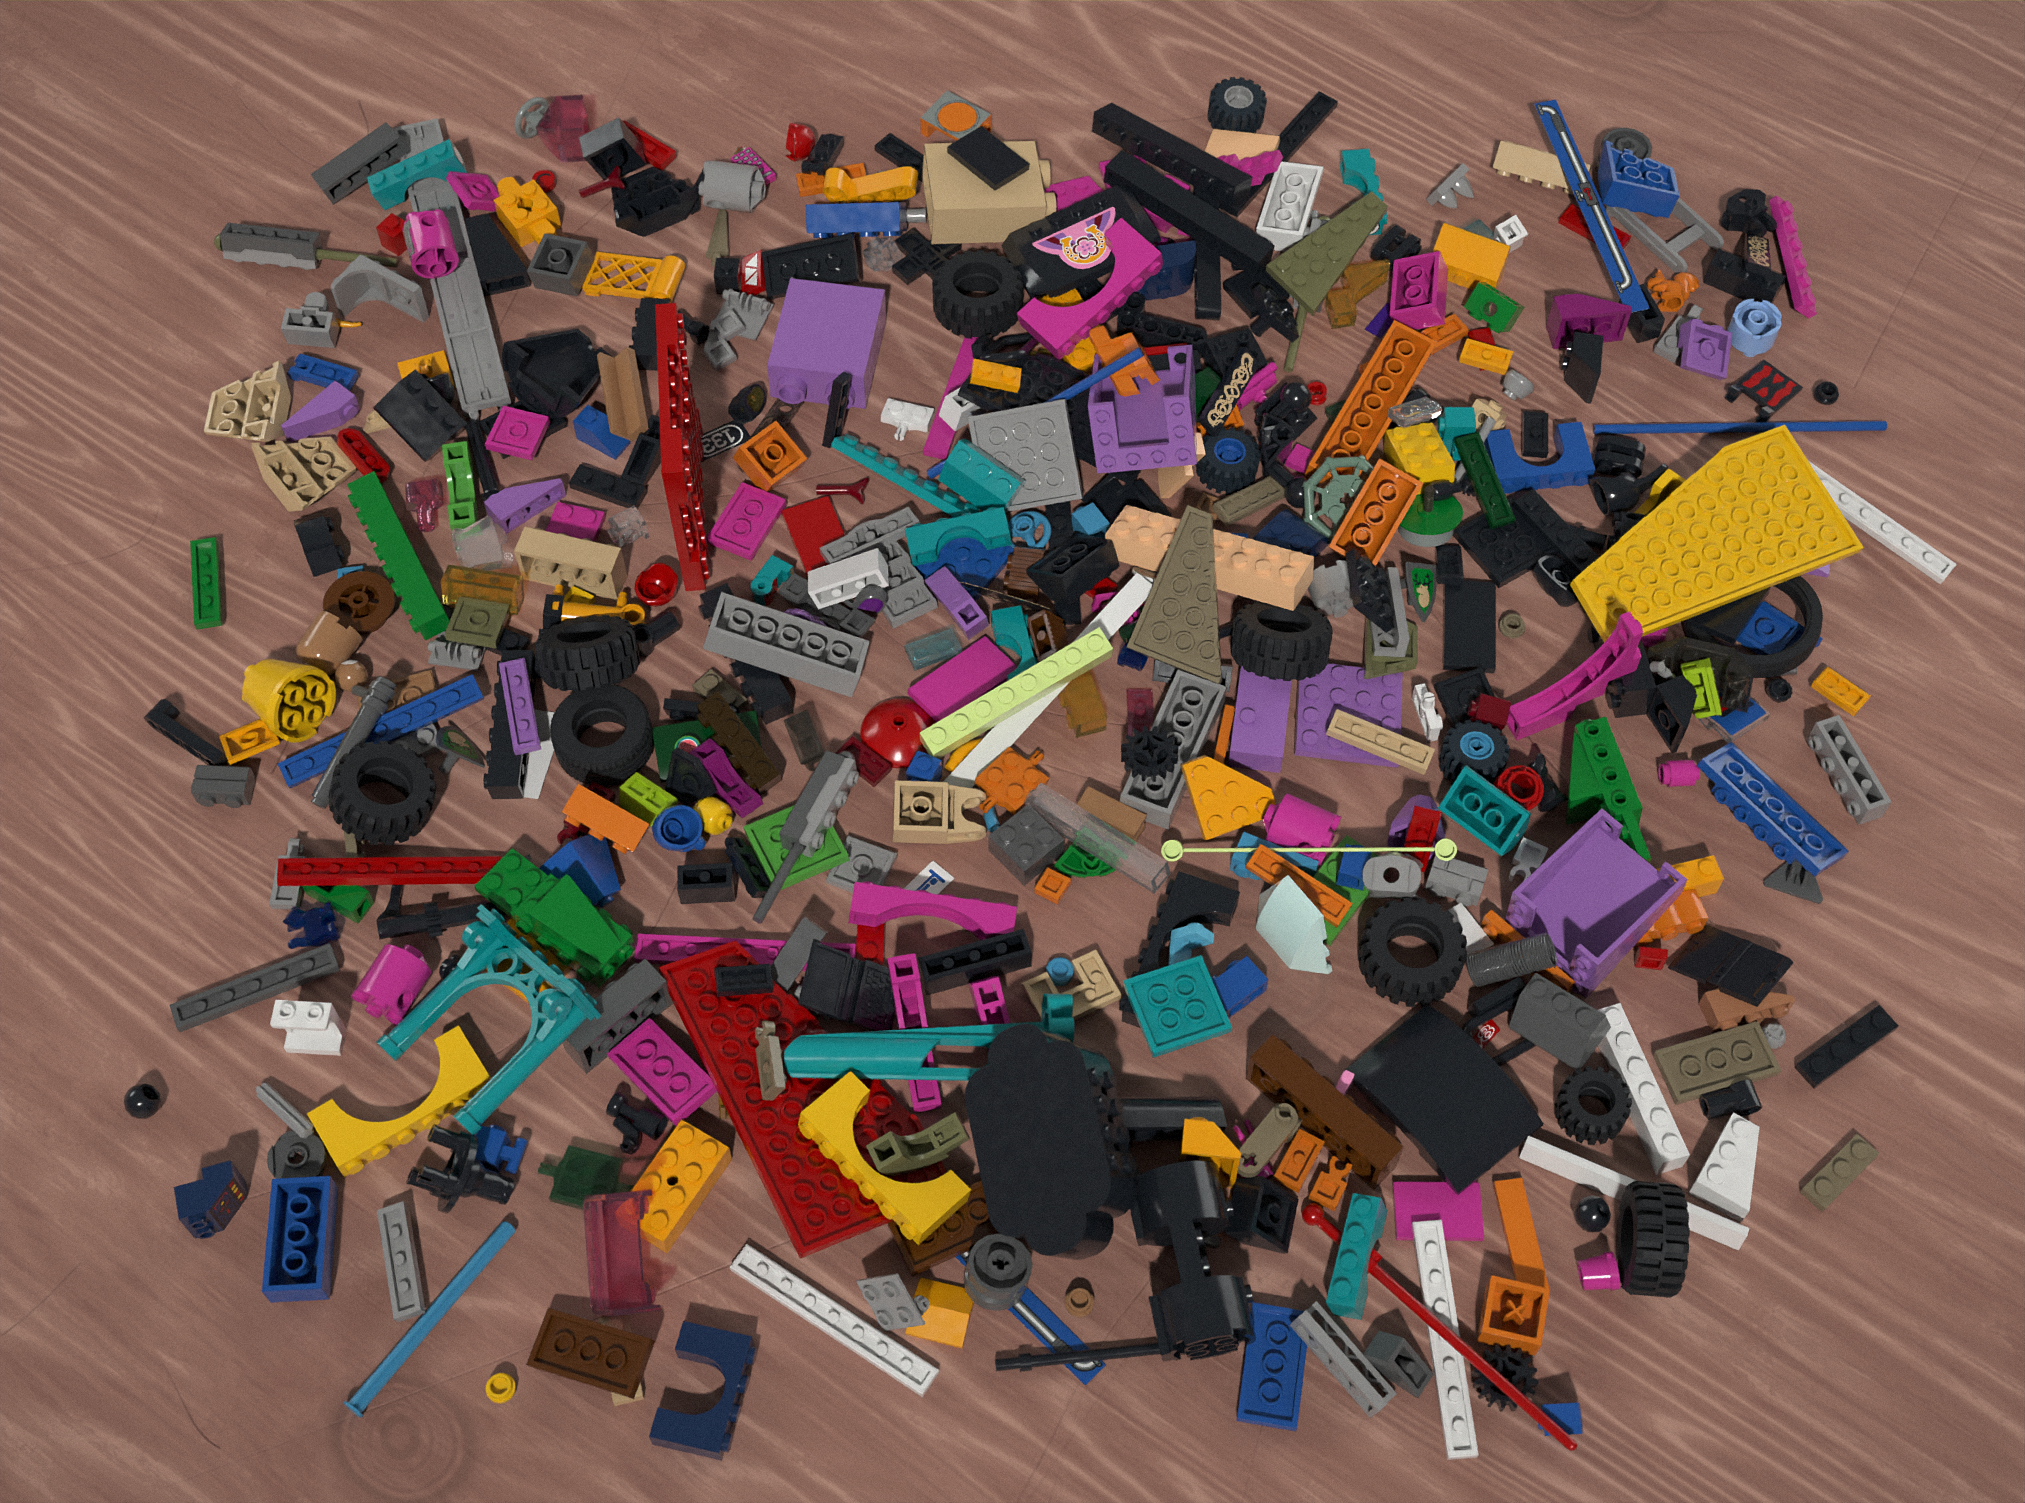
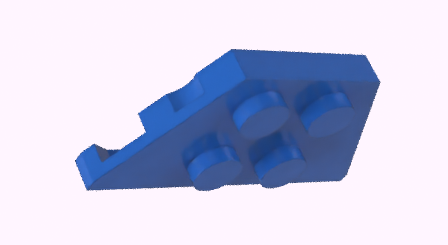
(1771, 631)

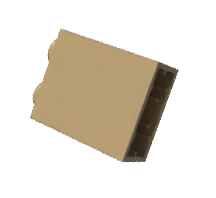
(969, 210)

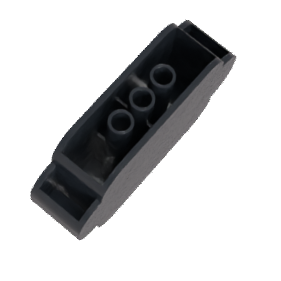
(1051, 1142)

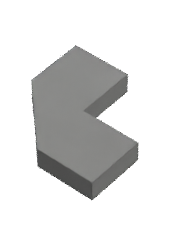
(722, 330)

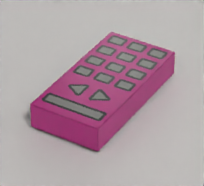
(748, 157)

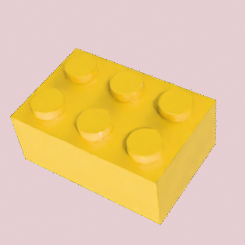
(1419, 453)

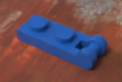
(321, 372)

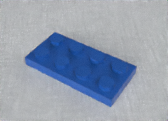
(1272, 1370)

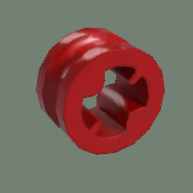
(1318, 399)

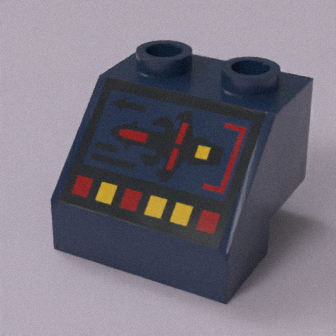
(211, 1202)

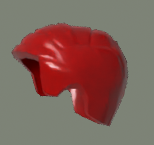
(799, 141)
(656, 585)

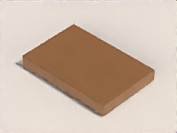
(409, 689)

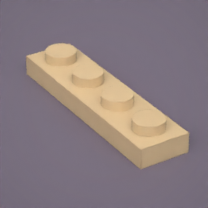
(1380, 741)

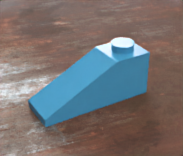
(1240, 859)

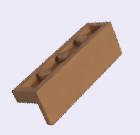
(623, 394)

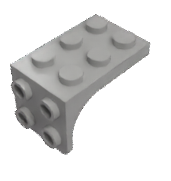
(369, 281)

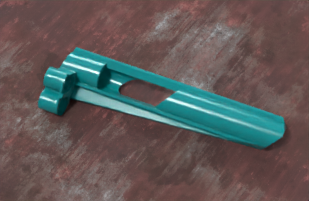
(902, 1052)

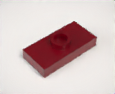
(868, 764)

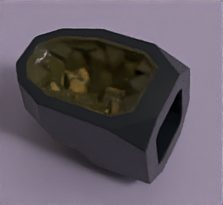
(747, 404)

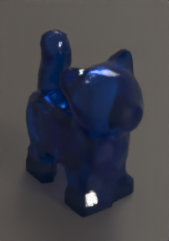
(314, 924)

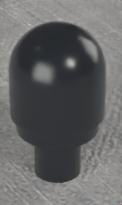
(1444, 489)

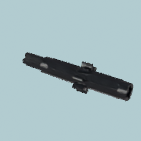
(432, 919)

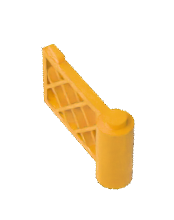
(662, 283)

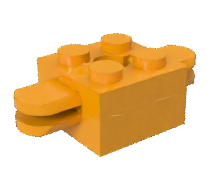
(526, 211)

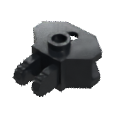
(1748, 215)

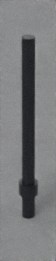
(1026, 1361)

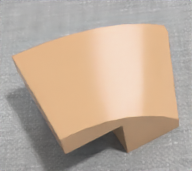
(1173, 478)

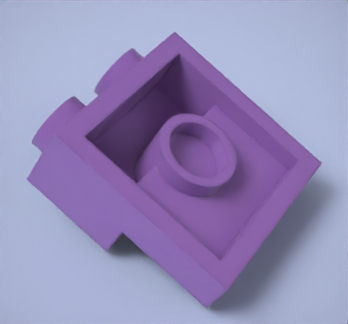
(1705, 348)

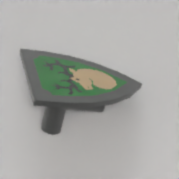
(1421, 587)
(456, 746)

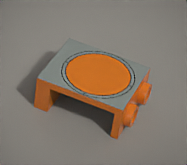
(954, 117)

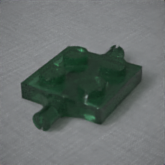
(583, 1174)

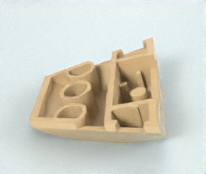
(251, 407)
(302, 470)

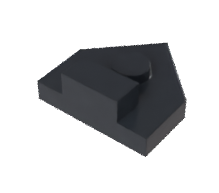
(688, 778)

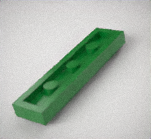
(206, 583)

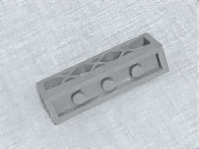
(1399, 634)
(1339, 1361)

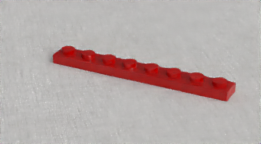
(383, 870)

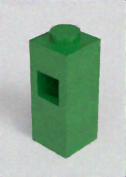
(347, 900)

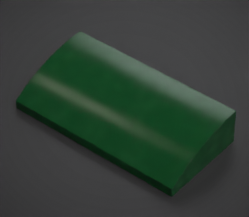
(667, 736)

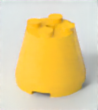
(289, 697)

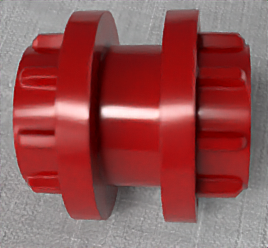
(1527, 780)

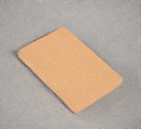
(1240, 143)

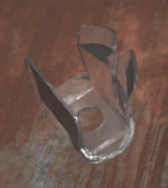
(481, 546)

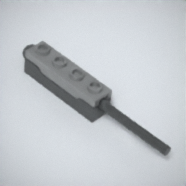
(812, 817)

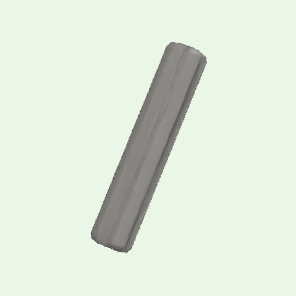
(284, 1110)

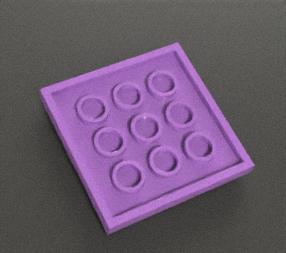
(1345, 689)

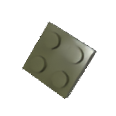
(477, 622)

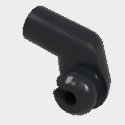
(631, 1135)

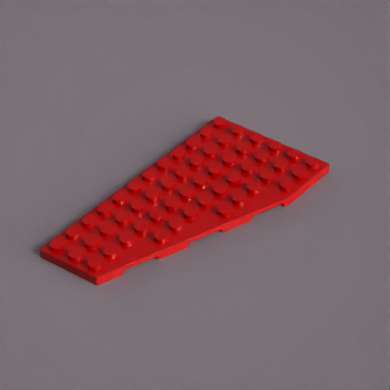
(805, 1187)

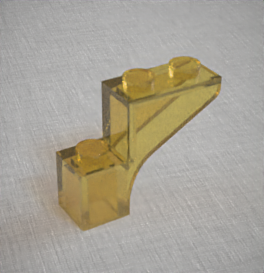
(1357, 283)

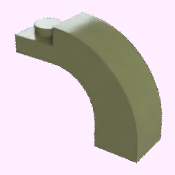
(920, 1150)

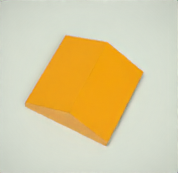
(248, 741)
(947, 1315)

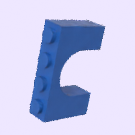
(1572, 468)

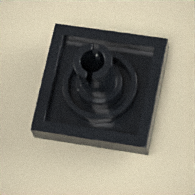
(1273, 314)

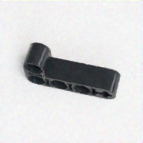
(1156, 331)

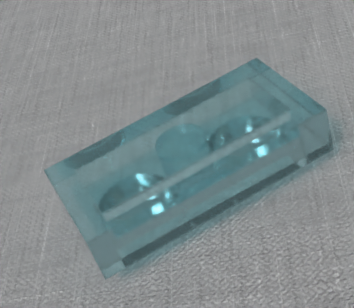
(932, 649)

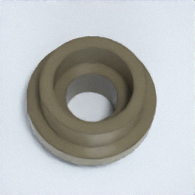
(1515, 621)

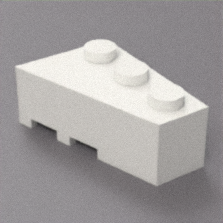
(1729, 1169)

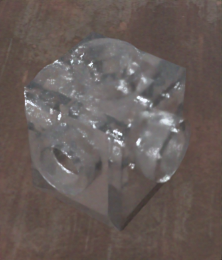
(881, 254)

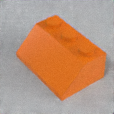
(604, 819)

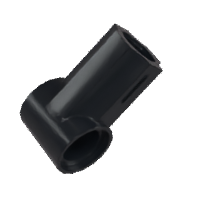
(655, 632)
(1737, 1098)

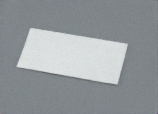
(539, 760)

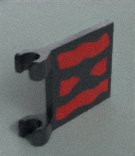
(1767, 388)

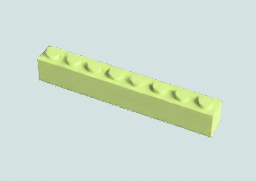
(1016, 694)

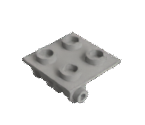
(749, 310)
(455, 653)
(892, 1302)

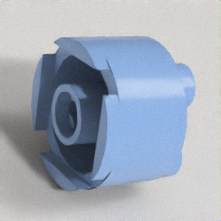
(1754, 327)

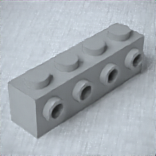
(1848, 770)

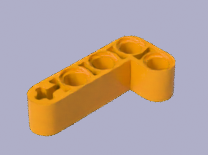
(873, 188)

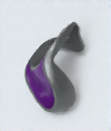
(870, 598)

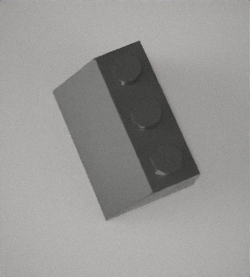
(1558, 1022)

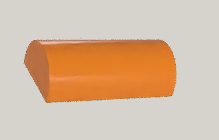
(1376, 512)

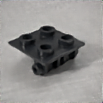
(1297, 421)

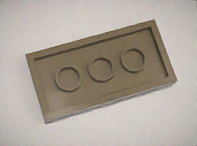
(1716, 1062)

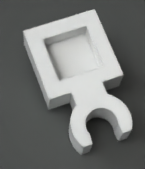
(1527, 858)

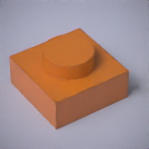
(1052, 886)

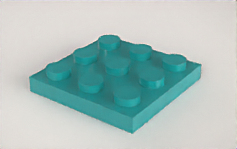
(1177, 1006)

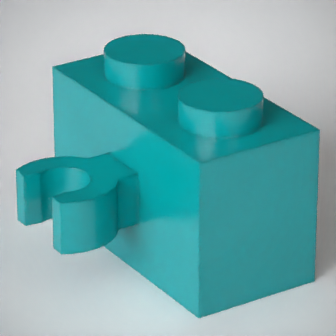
(1454, 424)

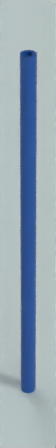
(1075, 389)

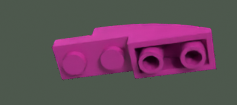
(1256, 166)

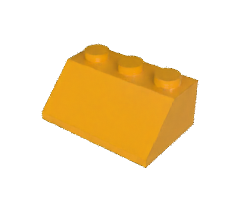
(1471, 257)
(1206, 1142)

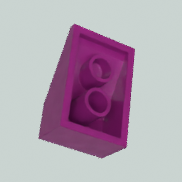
(1585, 315)

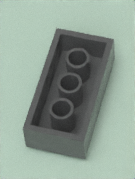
(622, 1009)

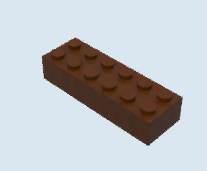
(1325, 1111)

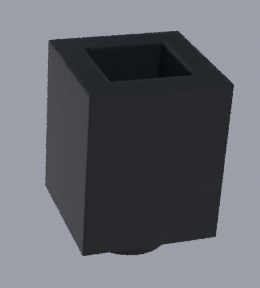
(727, 275)

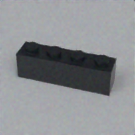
(975, 961)

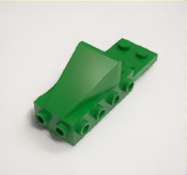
(1602, 782)
(558, 917)

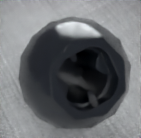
(142, 1101)
(1592, 1214)

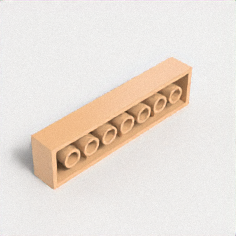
(1241, 563)

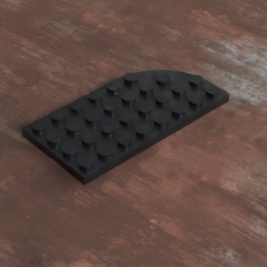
(1040, 381)

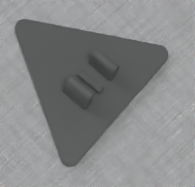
(1795, 881)

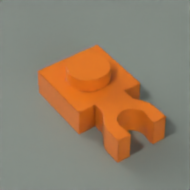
(1330, 1187)

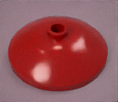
(893, 742)

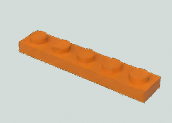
(1444, 334)

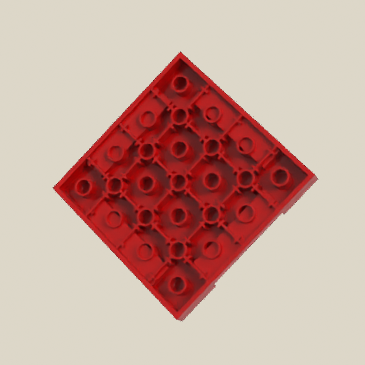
(681, 447)

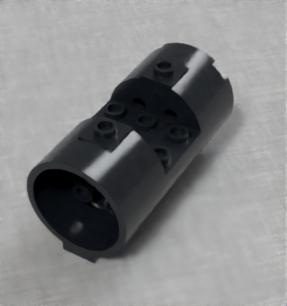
(1204, 1312)

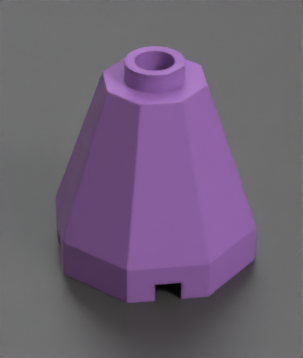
(1402, 821)

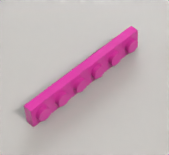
(1792, 256)

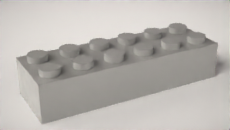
(786, 644)
(1189, 717)

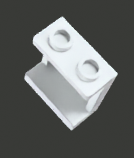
(309, 1027)

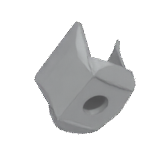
(1408, 880)

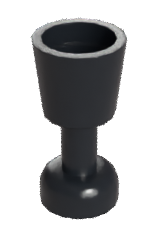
(646, 1120)

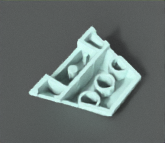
(1293, 927)

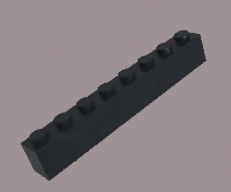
(1172, 154)
(1190, 213)

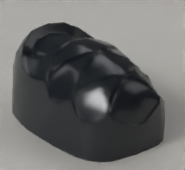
(1555, 579)

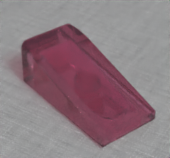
(1139, 710)

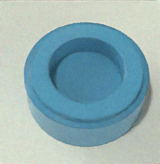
(1060, 971)

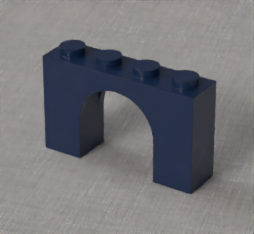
(708, 1432)

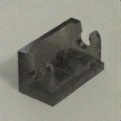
(805, 739)

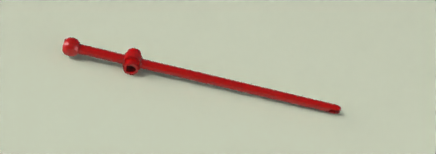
(1314, 1215)

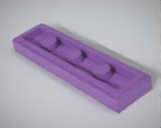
(520, 706)

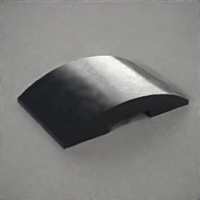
(1445, 1097)

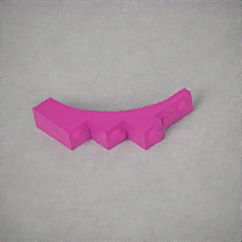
(1557, 703)

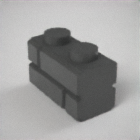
(223, 785)

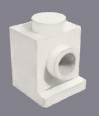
(1510, 233)

